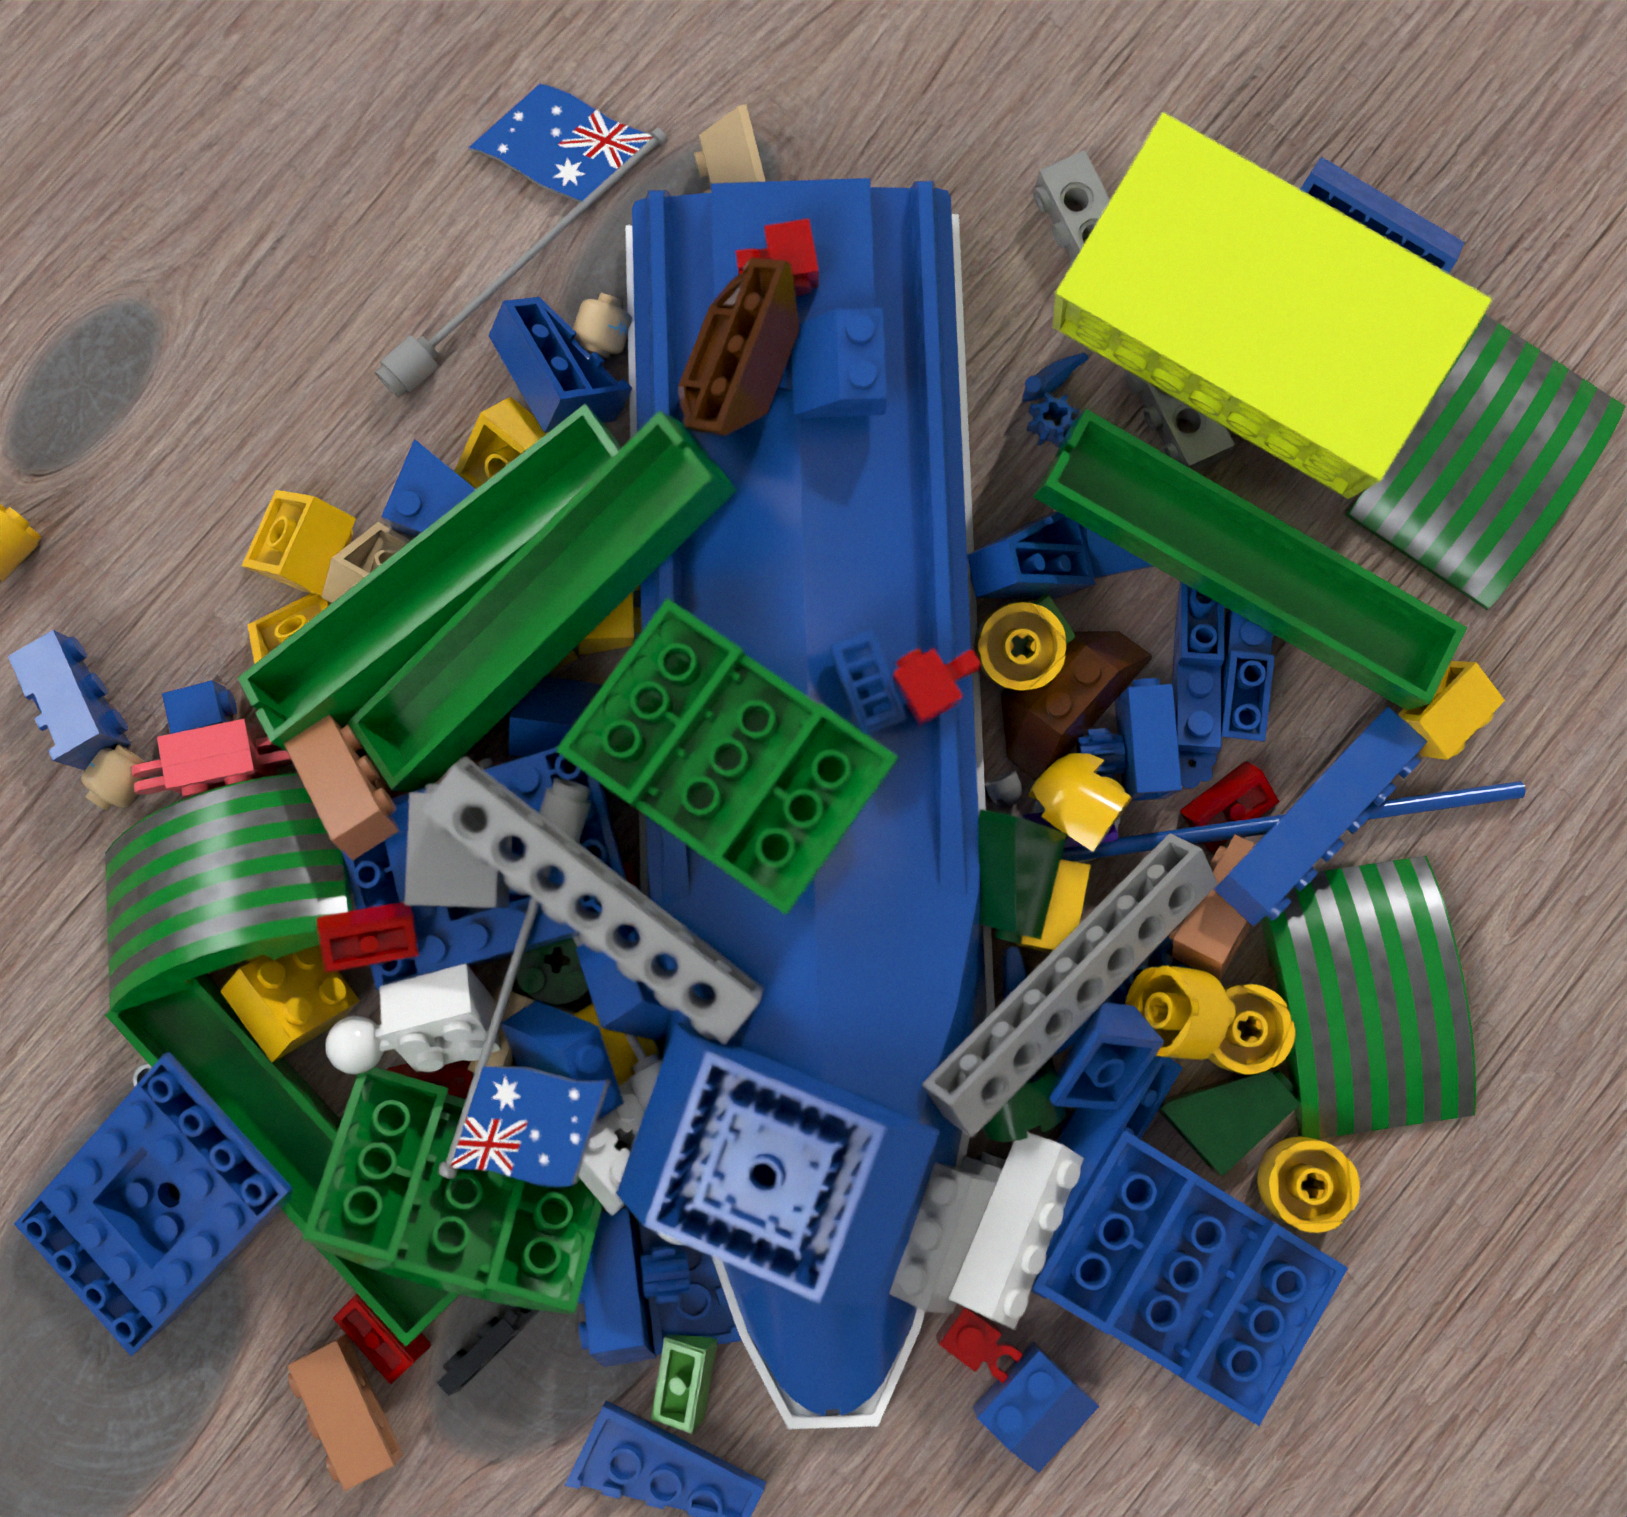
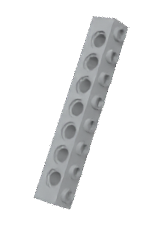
(1078, 182)
(585, 874)
(1070, 984)

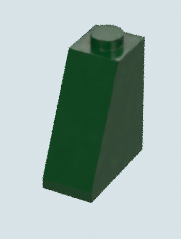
(1016, 873)
(1230, 1115)

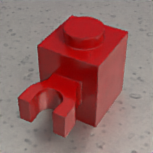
(790, 243)
(929, 684)
(974, 1340)

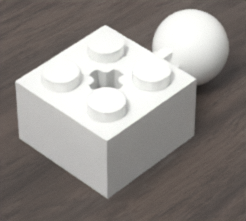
(424, 1018)
(602, 1162)

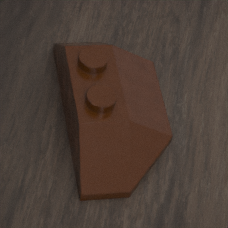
(741, 350)
(1049, 719)

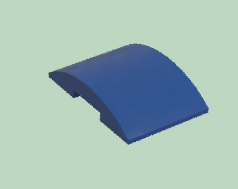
(1189, 1277)

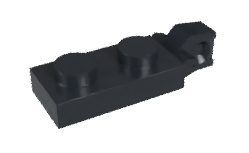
(493, 1338)

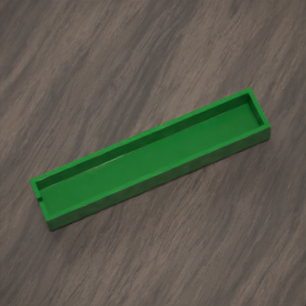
(1250, 561)
(541, 604)
(391, 613)
(277, 1116)

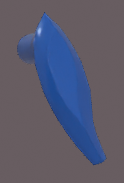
(1051, 377)

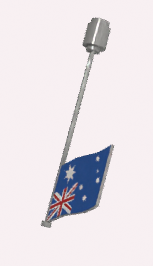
(560, 148)
(518, 1116)

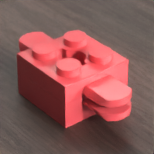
(210, 759)

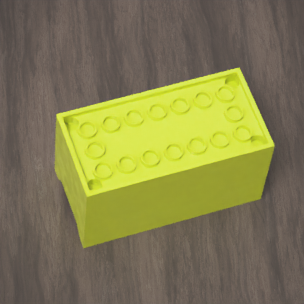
(1265, 309)

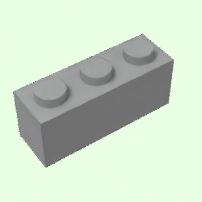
(941, 1237)

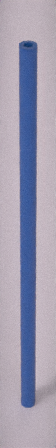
(1262, 825)

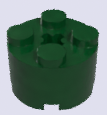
(542, 979)
(1027, 1108)

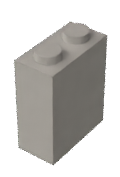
(442, 870)

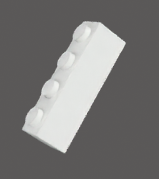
(1017, 1229)

